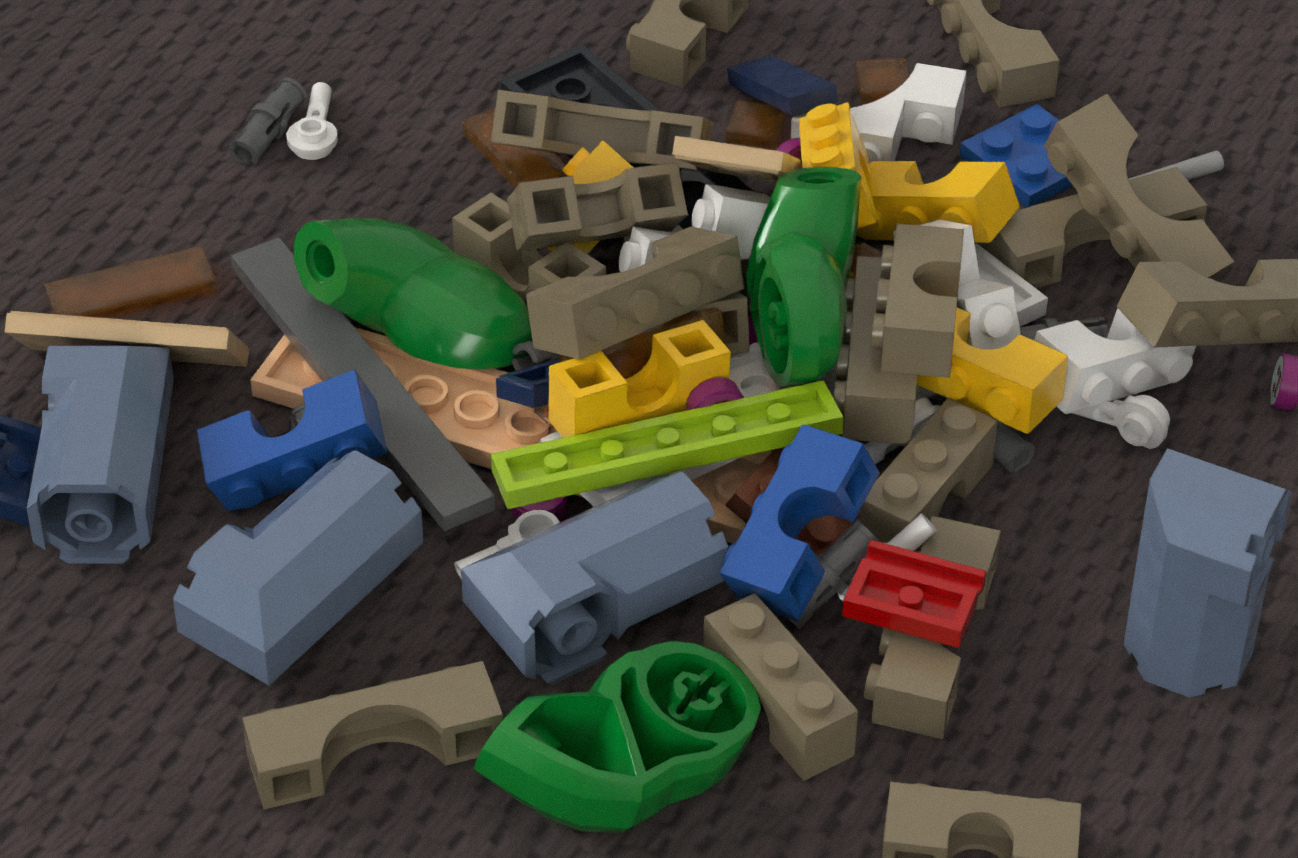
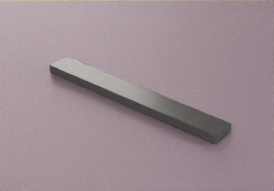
(333, 347)

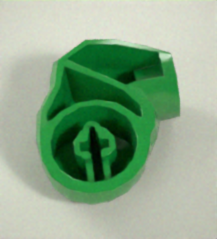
(802, 272)
(413, 291)
(641, 738)

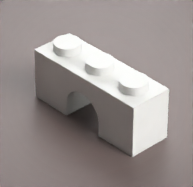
(1112, 366)

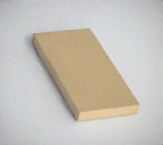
(734, 159)
(185, 341)

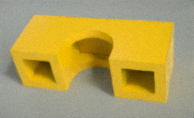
(833, 140)
(969, 195)
(1006, 383)
(594, 396)

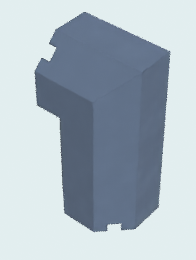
(100, 450)
(300, 570)
(1201, 573)
(595, 576)

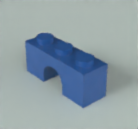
(249, 466)
(814, 479)

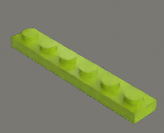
(662, 444)

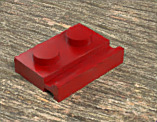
(914, 593)

